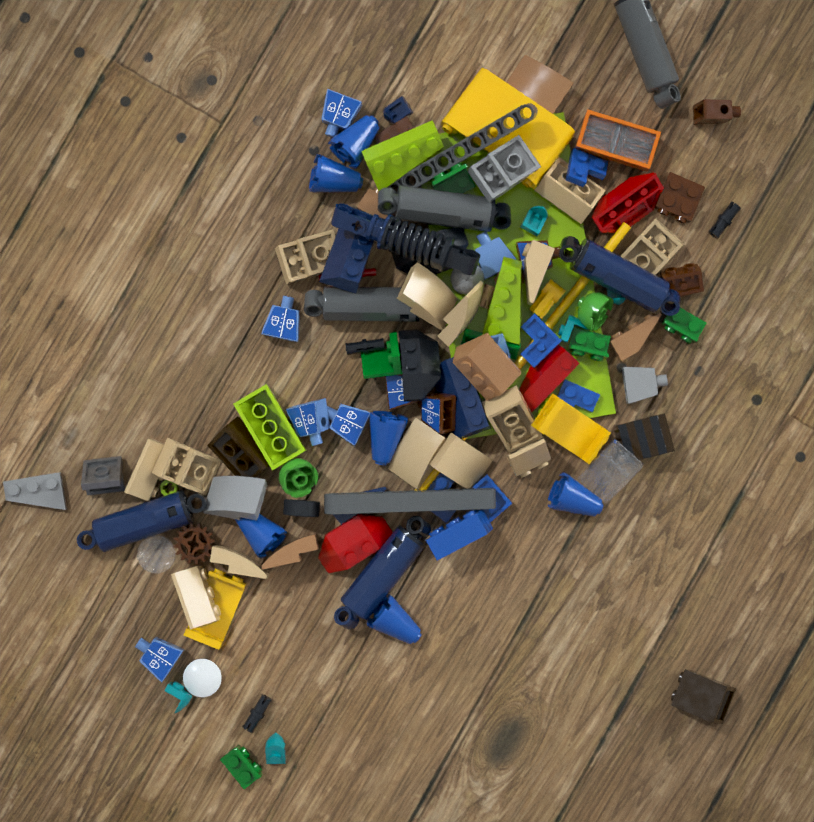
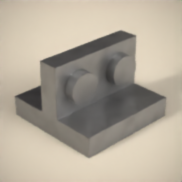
(103, 475)

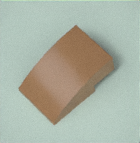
(540, 83)
(292, 551)

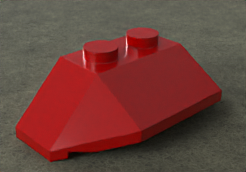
(627, 202)
(353, 542)

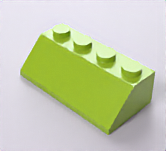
(269, 427)

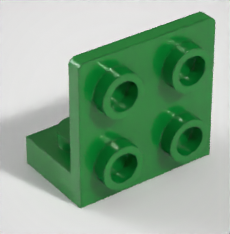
(455, 181)
(589, 343)
(383, 362)

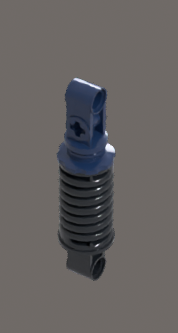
(406, 240)

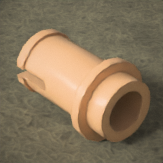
(487, 296)

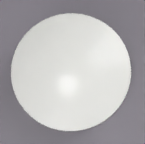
(202, 678)

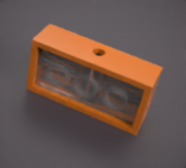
(617, 140)

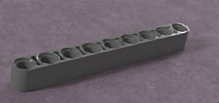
(469, 147)
(410, 501)

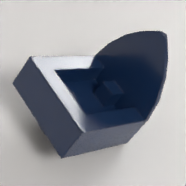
(397, 110)

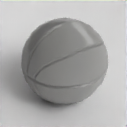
(465, 283)

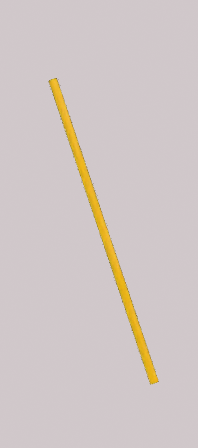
(554, 318)

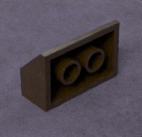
(239, 450)

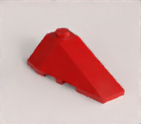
(547, 376)

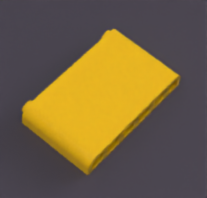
(490, 99)

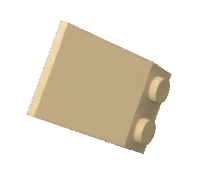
(535, 266)
(512, 419)
(529, 457)

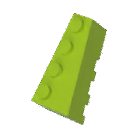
(401, 153)
(505, 306)

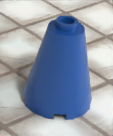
(353, 140)
(333, 177)
(385, 435)
(573, 497)
(261, 534)
(394, 621)

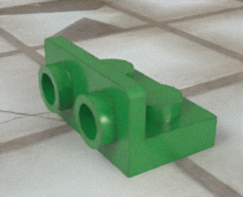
(684, 324)
(241, 766)

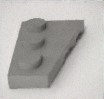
(37, 490)

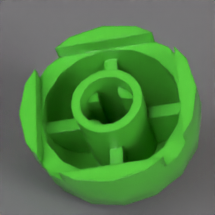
(593, 310)
(298, 477)

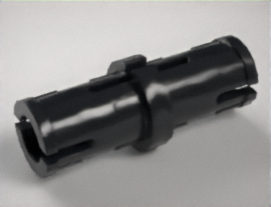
(724, 220)
(365, 346)
(257, 713)

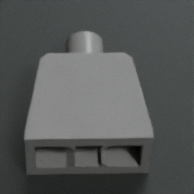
(641, 383)

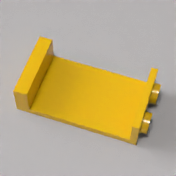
(571, 429)
(227, 597)

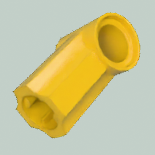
(549, 295)

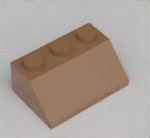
(486, 366)

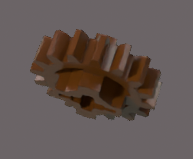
(186, 541)

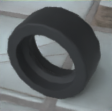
(301, 508)

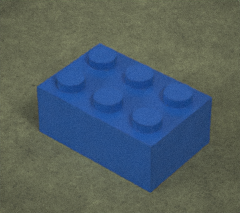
(459, 533)

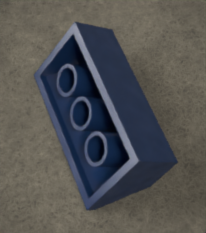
(347, 261)
(470, 412)

